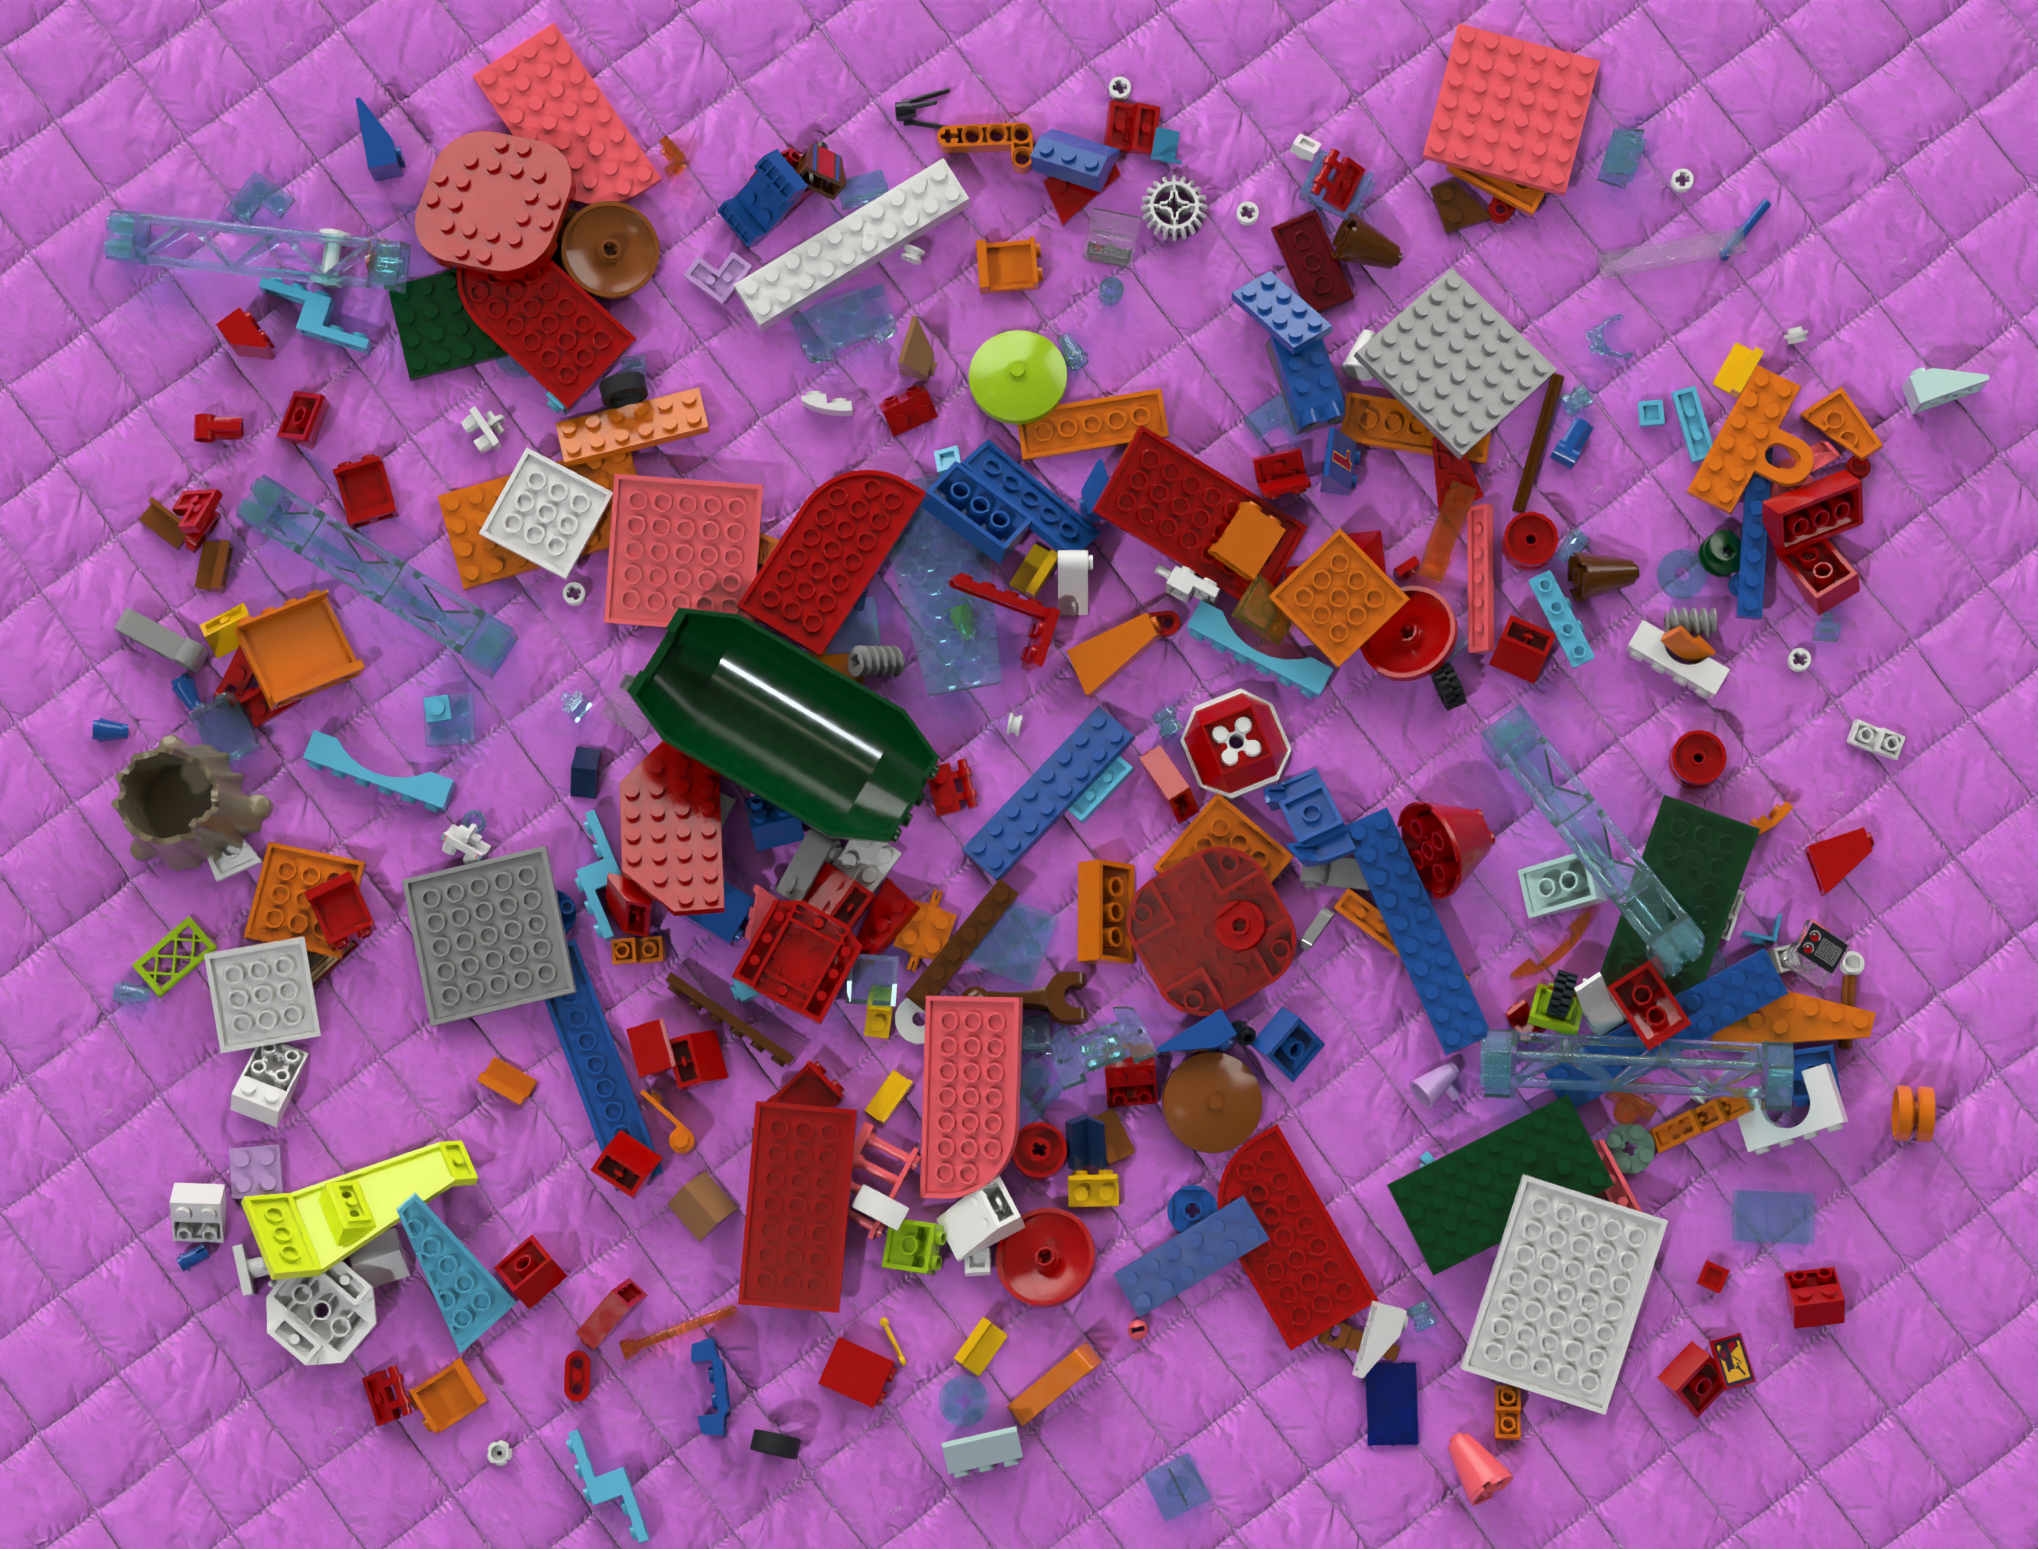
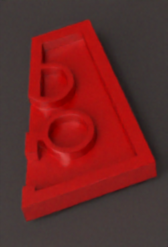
(1071, 198)
(1450, 468)
(886, 918)

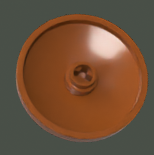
(610, 249)
(1211, 1102)

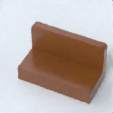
(163, 523)
(214, 566)
(1117, 1141)

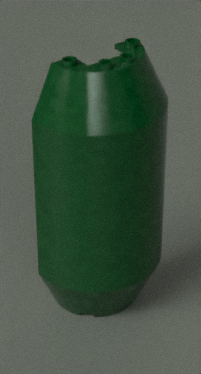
(785, 726)

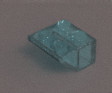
(1619, 161)

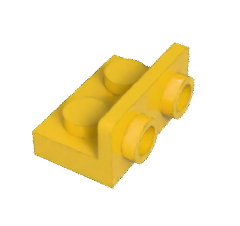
(1093, 1190)

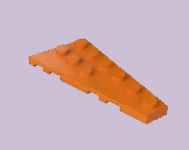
(1800, 1019)

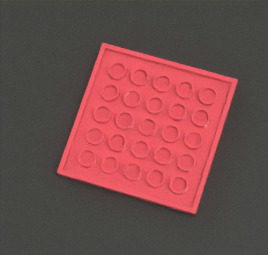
(1511, 109)
(680, 547)

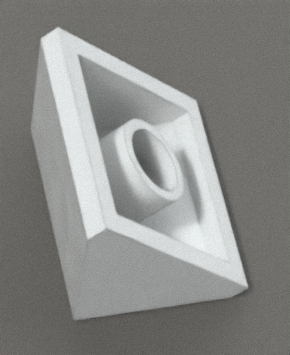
(381, 1260)

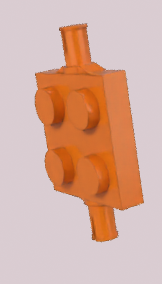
(926, 931)

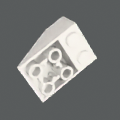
(268, 1082)
(980, 1220)

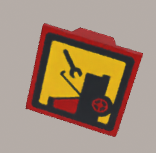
(1732, 1361)

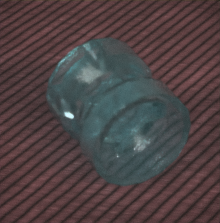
(1108, 295)
(1577, 399)
(1167, 722)
(1422, 1316)

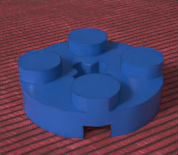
(1182, 1199)

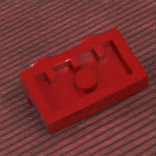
(258, 708)

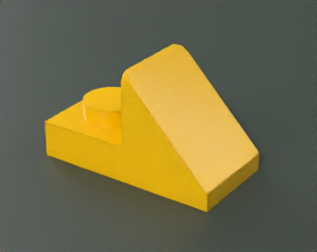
(878, 1021)

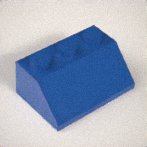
(1073, 159)

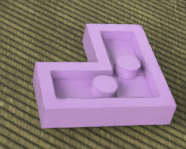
(720, 282)

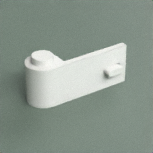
(1073, 581)
(1597, 1006)

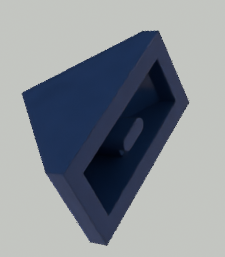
(585, 772)

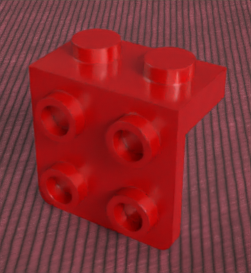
(1281, 473)

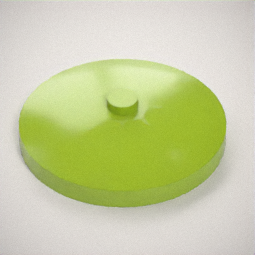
(1018, 377)

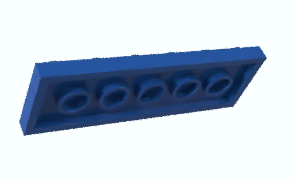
(1053, 518)
(1191, 1256)

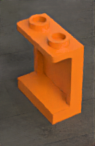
(1008, 266)
(1248, 540)
(448, 1397)

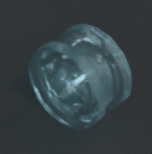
(481, 817)

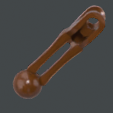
(1048, 998)

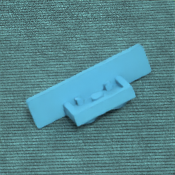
(1561, 619)

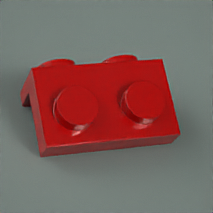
(908, 410)

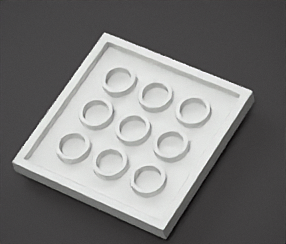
(546, 513)
(262, 994)

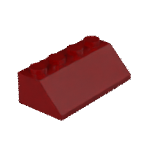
(1813, 512)

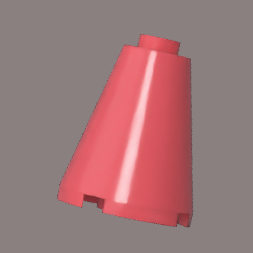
(1477, 1468)

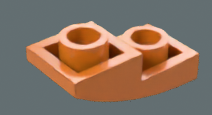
(1687, 646)
(1777, 814)
(638, 950)
(1507, 1412)

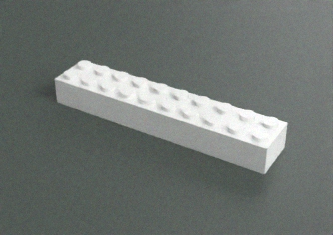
(852, 245)

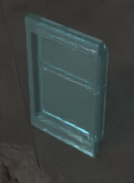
(1773, 1217)

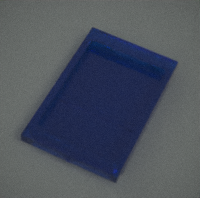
(1392, 1404)

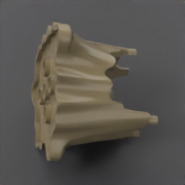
(186, 804)

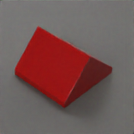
(304, 418)
(651, 1048)

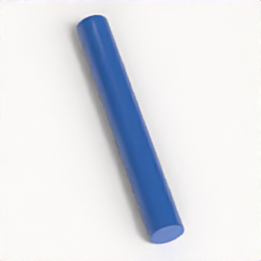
(1753, 219)

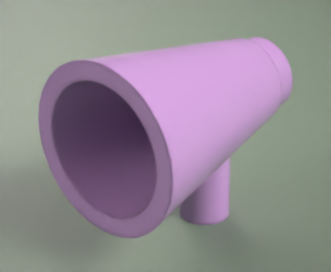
(1434, 1084)

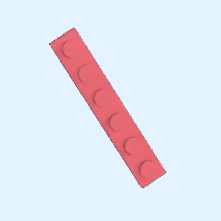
(1480, 579)

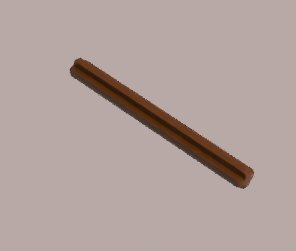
(1538, 443)

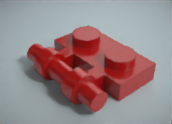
(1343, 184)
(944, 792)
(382, 1397)

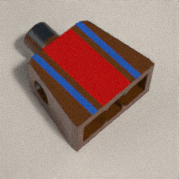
(822, 170)

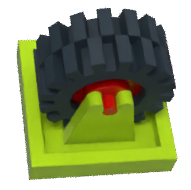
(1557, 1005)

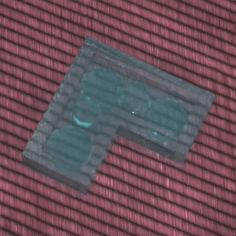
(257, 193)
(1270, 416)

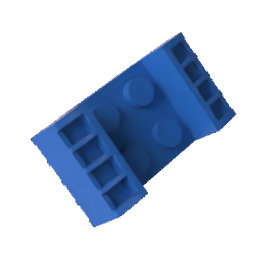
(763, 199)
(703, 1353)

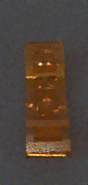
(1445, 531)
(1530, 969)

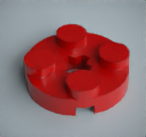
(1253, 932)

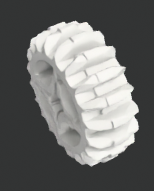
(1165, 209)

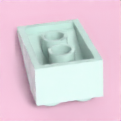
(1939, 386)
(1559, 887)

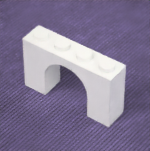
(1824, 1113)

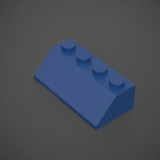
(977, 512)

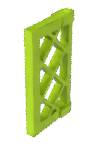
(154, 952)

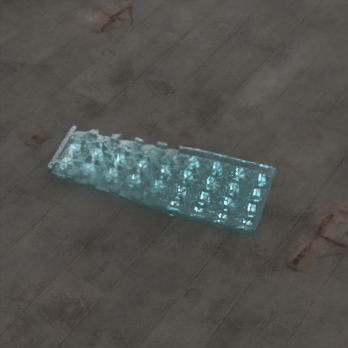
(949, 628)

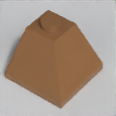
(916, 354)

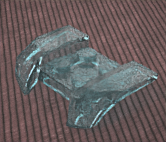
(844, 322)
(1100, 1047)

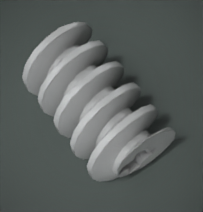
(1692, 622)
(875, 661)

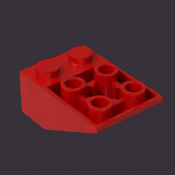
(839, 896)

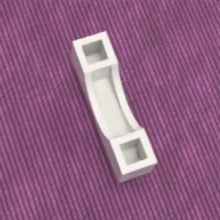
(1703, 677)

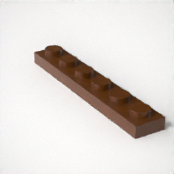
(963, 943)
(720, 1015)

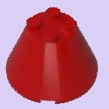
(1444, 844)

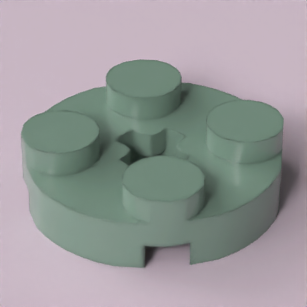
(1636, 1136)

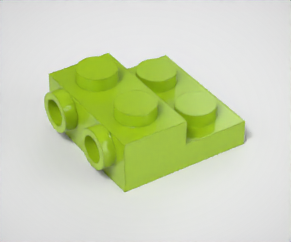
(914, 1247)

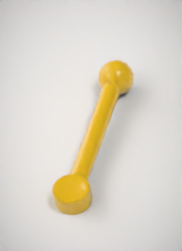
(884, 1323)

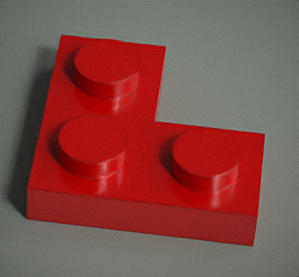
(196, 508)

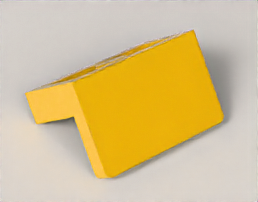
(1737, 369)
(1034, 571)
(220, 630)
(889, 1097)
(980, 1347)

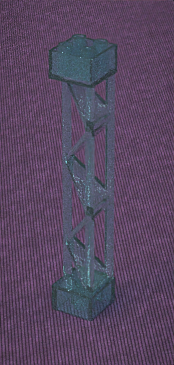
(130, 240)
(390, 583)
(1582, 824)
(1771, 1059)

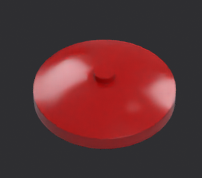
(1415, 638)
(1047, 1259)

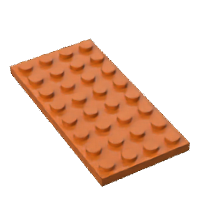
(487, 562)

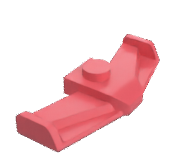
(1823, 454)

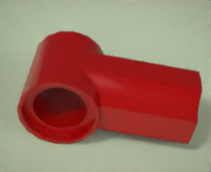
(211, 428)

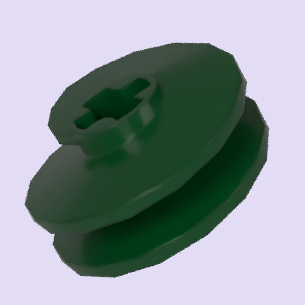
(1720, 553)

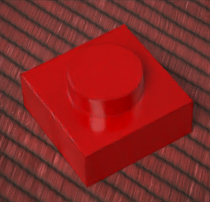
(1407, 569)
(1712, 1277)

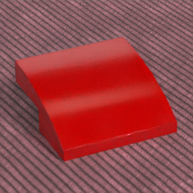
(1131, 127)

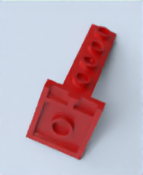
(1039, 633)

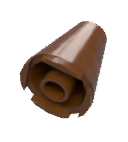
(1363, 244)
(1599, 574)

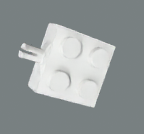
(1184, 584)

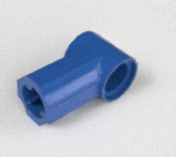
(1569, 448)

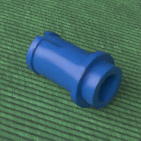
(192, 1257)

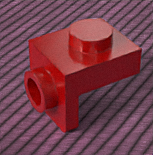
(1518, 1016)

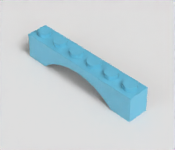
(1305, 674)
(427, 788)

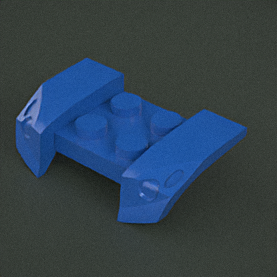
(1312, 819)

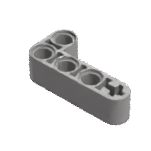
(162, 640)

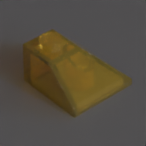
(1260, 614)

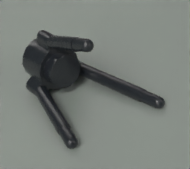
(907, 108)

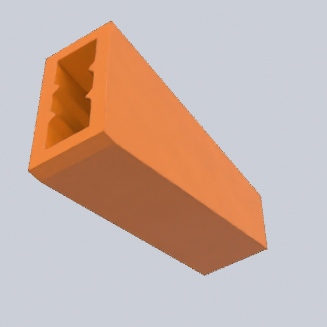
(1110, 653)

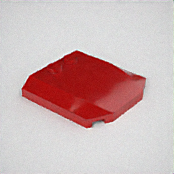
(799, 958)

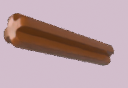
(1848, 997)

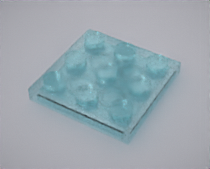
(1016, 944)

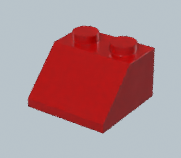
(530, 1272)
(1693, 1379)

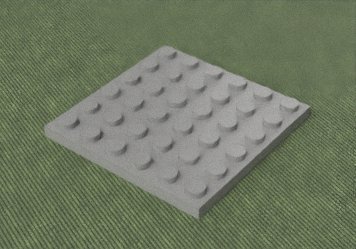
(1455, 363)
(489, 936)

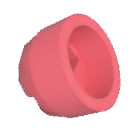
(1137, 1335)

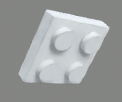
(867, 862)

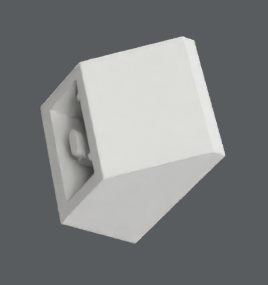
(198, 1212)

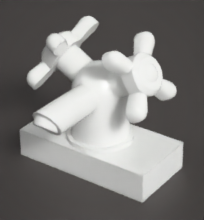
(250, 1269)

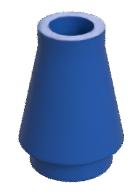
(186, 690)
(109, 730)

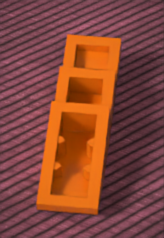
(1699, 1121)

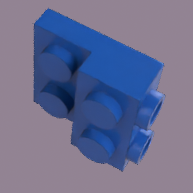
(1807, 1059)

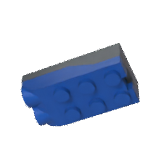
(1307, 385)

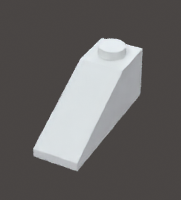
(1380, 1332)

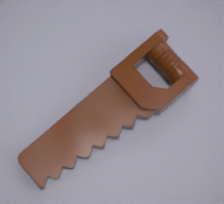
(1351, 1339)

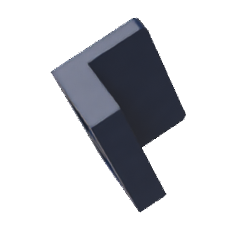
(1085, 1142)

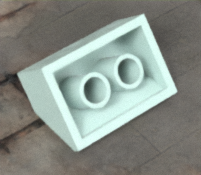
(982, 1452)

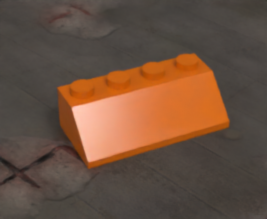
(1103, 907)

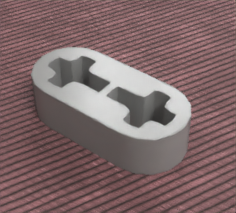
(1315, 929)

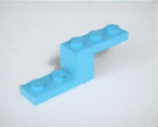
(315, 315)
(594, 876)
(607, 1486)

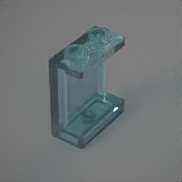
(859, 629)
(225, 727)

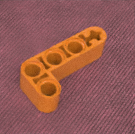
(985, 144)
(1054, 1383)

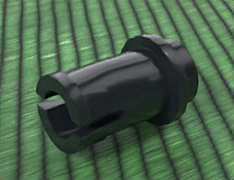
(1245, 1034)

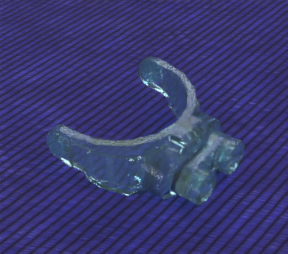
(1598, 344)

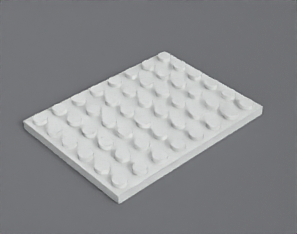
(1564, 1294)

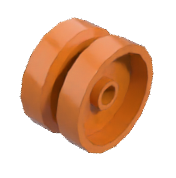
(1913, 1113)

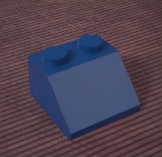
(1091, 491)
(1287, 1044)

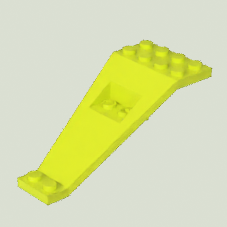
(331, 1220)

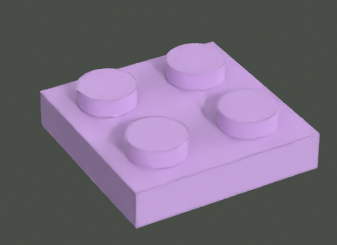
(256, 1171)

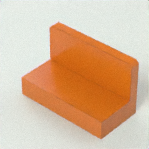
(507, 1081)

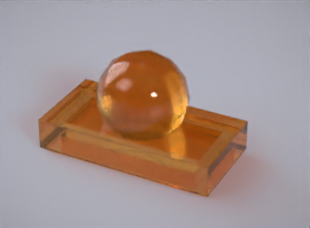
(1629, 1107)

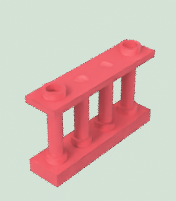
(868, 1138)

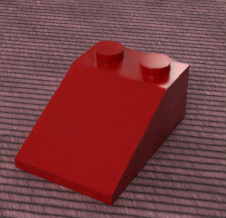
(1821, 575)
(1648, 1006)

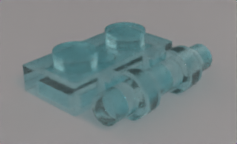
(1032, 1079)

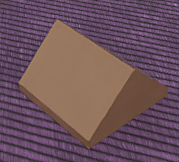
(701, 1206)

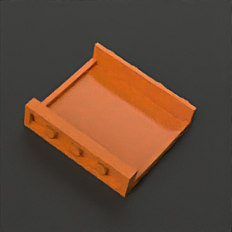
(297, 649)

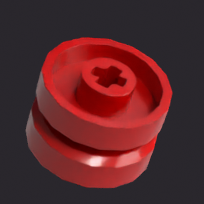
(1522, 554)
(1688, 771)
(1055, 1151)

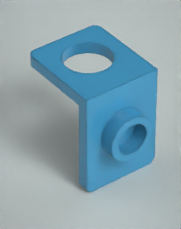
(1165, 146)
(1761, 940)

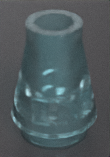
(1073, 353)
(1574, 542)
(129, 993)

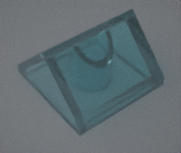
(873, 981)
(1035, 1035)
(1177, 1487)

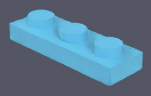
(1692, 423)
(1101, 790)

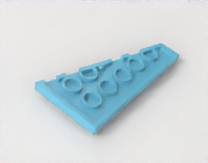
(461, 1285)

